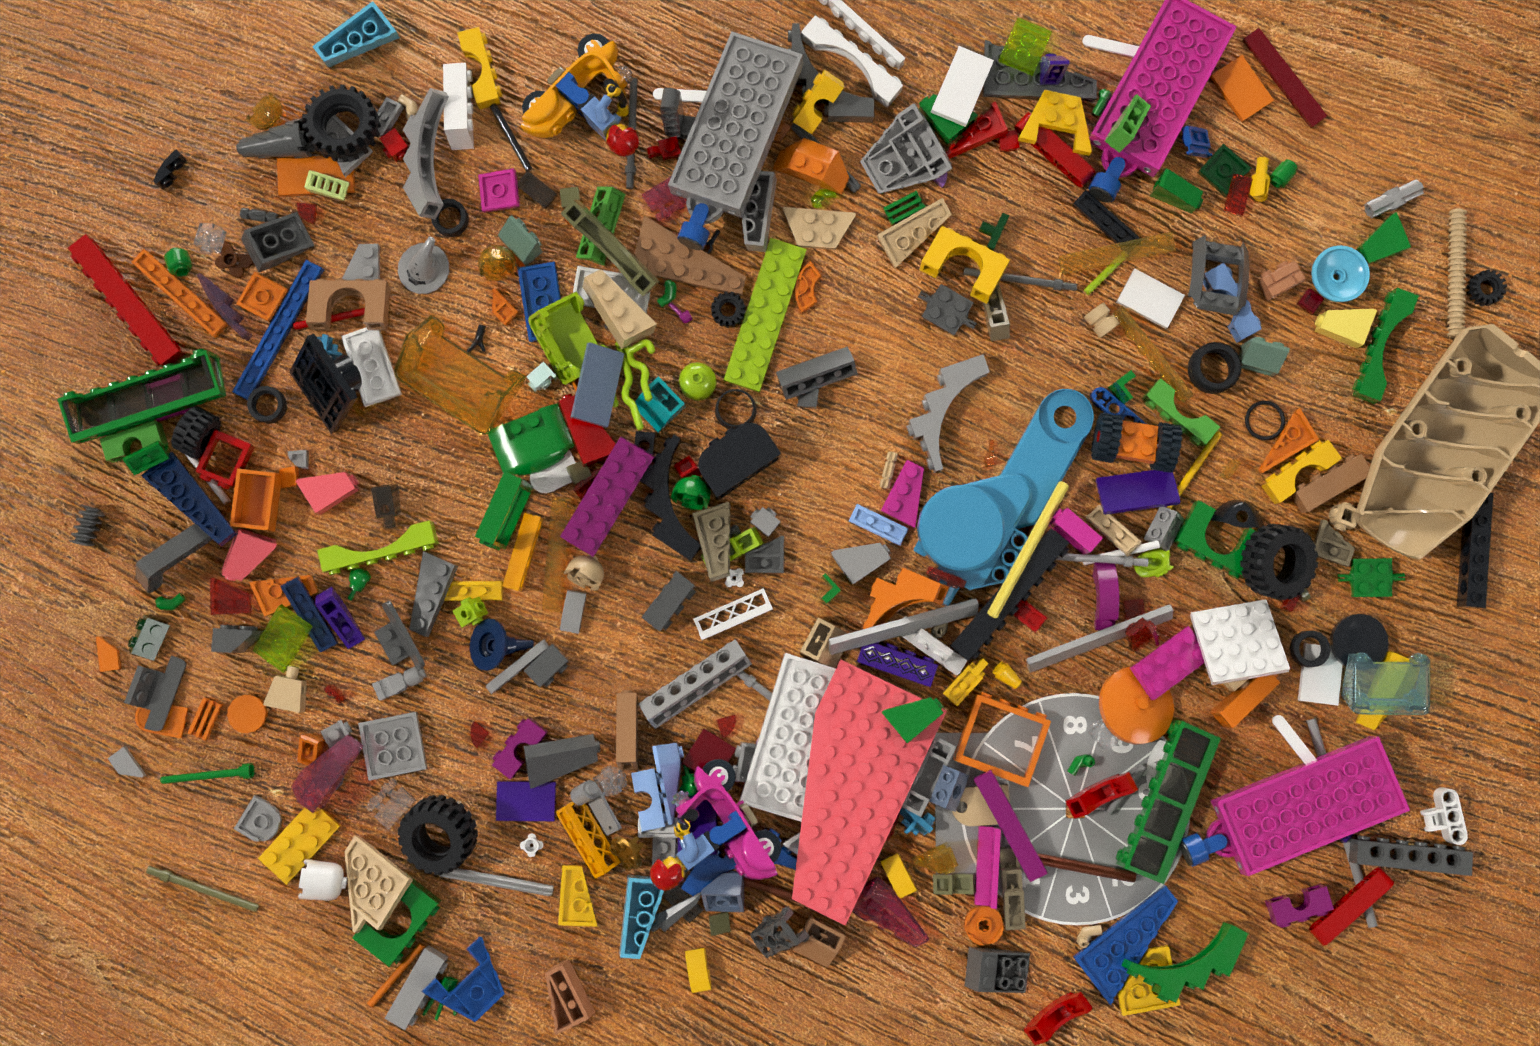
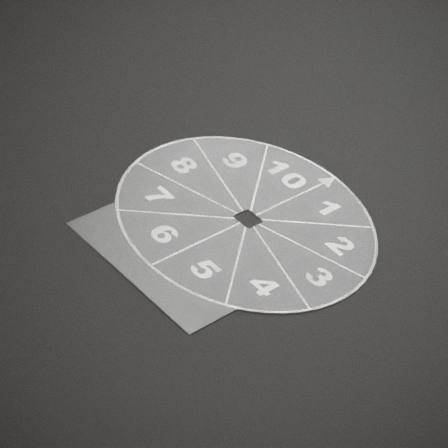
(1041, 808)

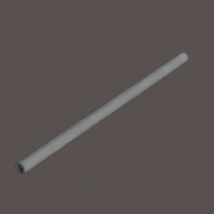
(1355, 868)

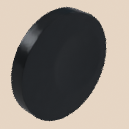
(1356, 635)

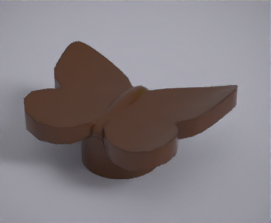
(233, 261)

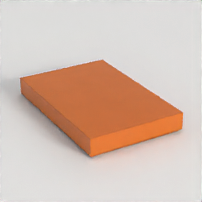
(1241, 88)

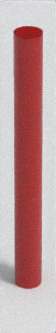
(334, 317)

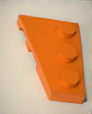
(271, 595)

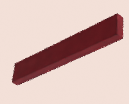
(1284, 78)

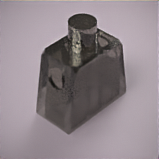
(389, 496)

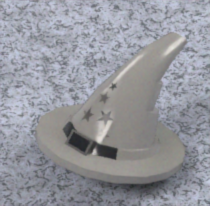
(423, 267)

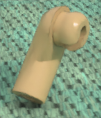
(411, 106)
(1086, 934)

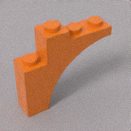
(909, 590)

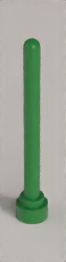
(245, 771)

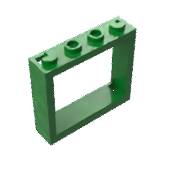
(504, 511)

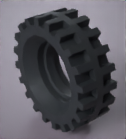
(330, 104)

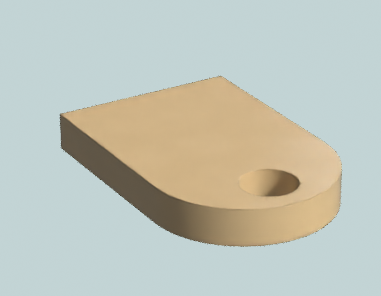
(977, 810)

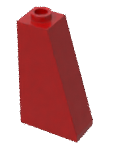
(589, 439)

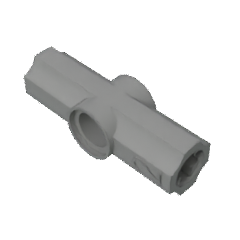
(1394, 198)

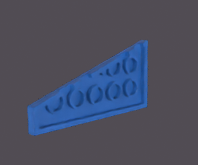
(1124, 940)

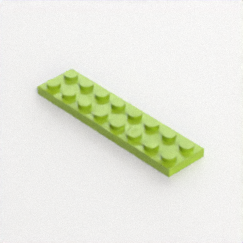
(765, 315)

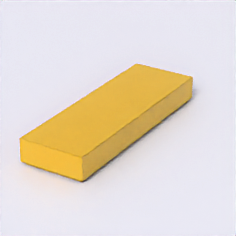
(484, 589)

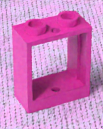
(1075, 531)

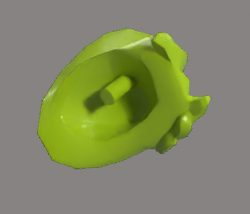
(1157, 563)

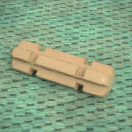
(888, 470)

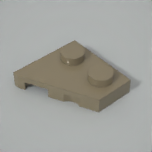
(1332, 546)

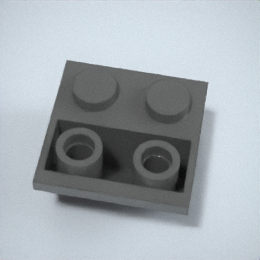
(234, 640)

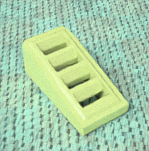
(310, 181)

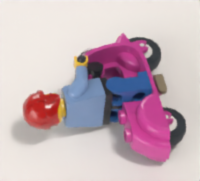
(751, 851)

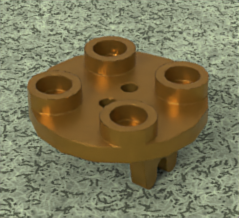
(627, 851)

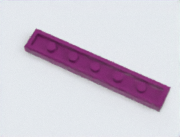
(1010, 825)

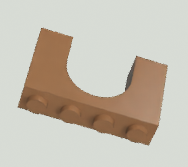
(325, 294)

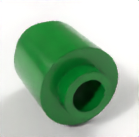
(1283, 173)

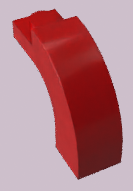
(1100, 793)
(1055, 1015)

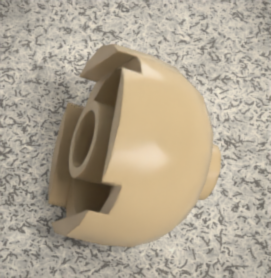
(585, 571)

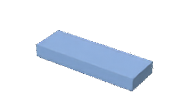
(878, 525)

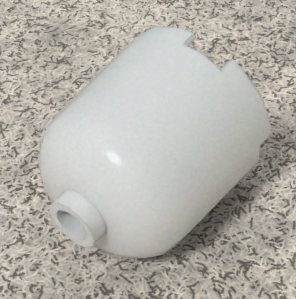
(321, 880)

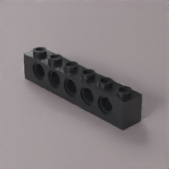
(1475, 558)

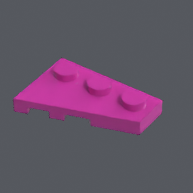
(905, 494)

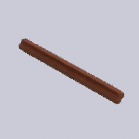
(1088, 868)

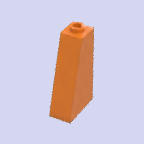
(1243, 701)

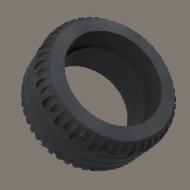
(1228, 354)

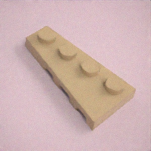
(908, 234)

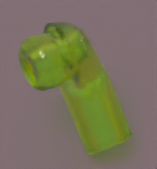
(820, 195)

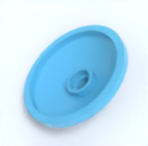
(1349, 267)

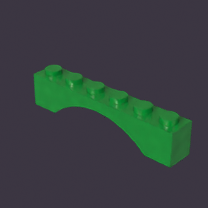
(1372, 381)

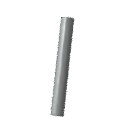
(1116, 802)

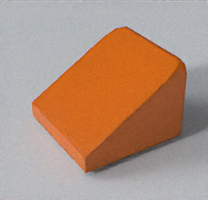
(289, 476)

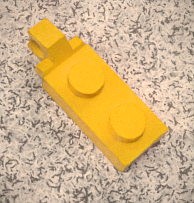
(965, 682)

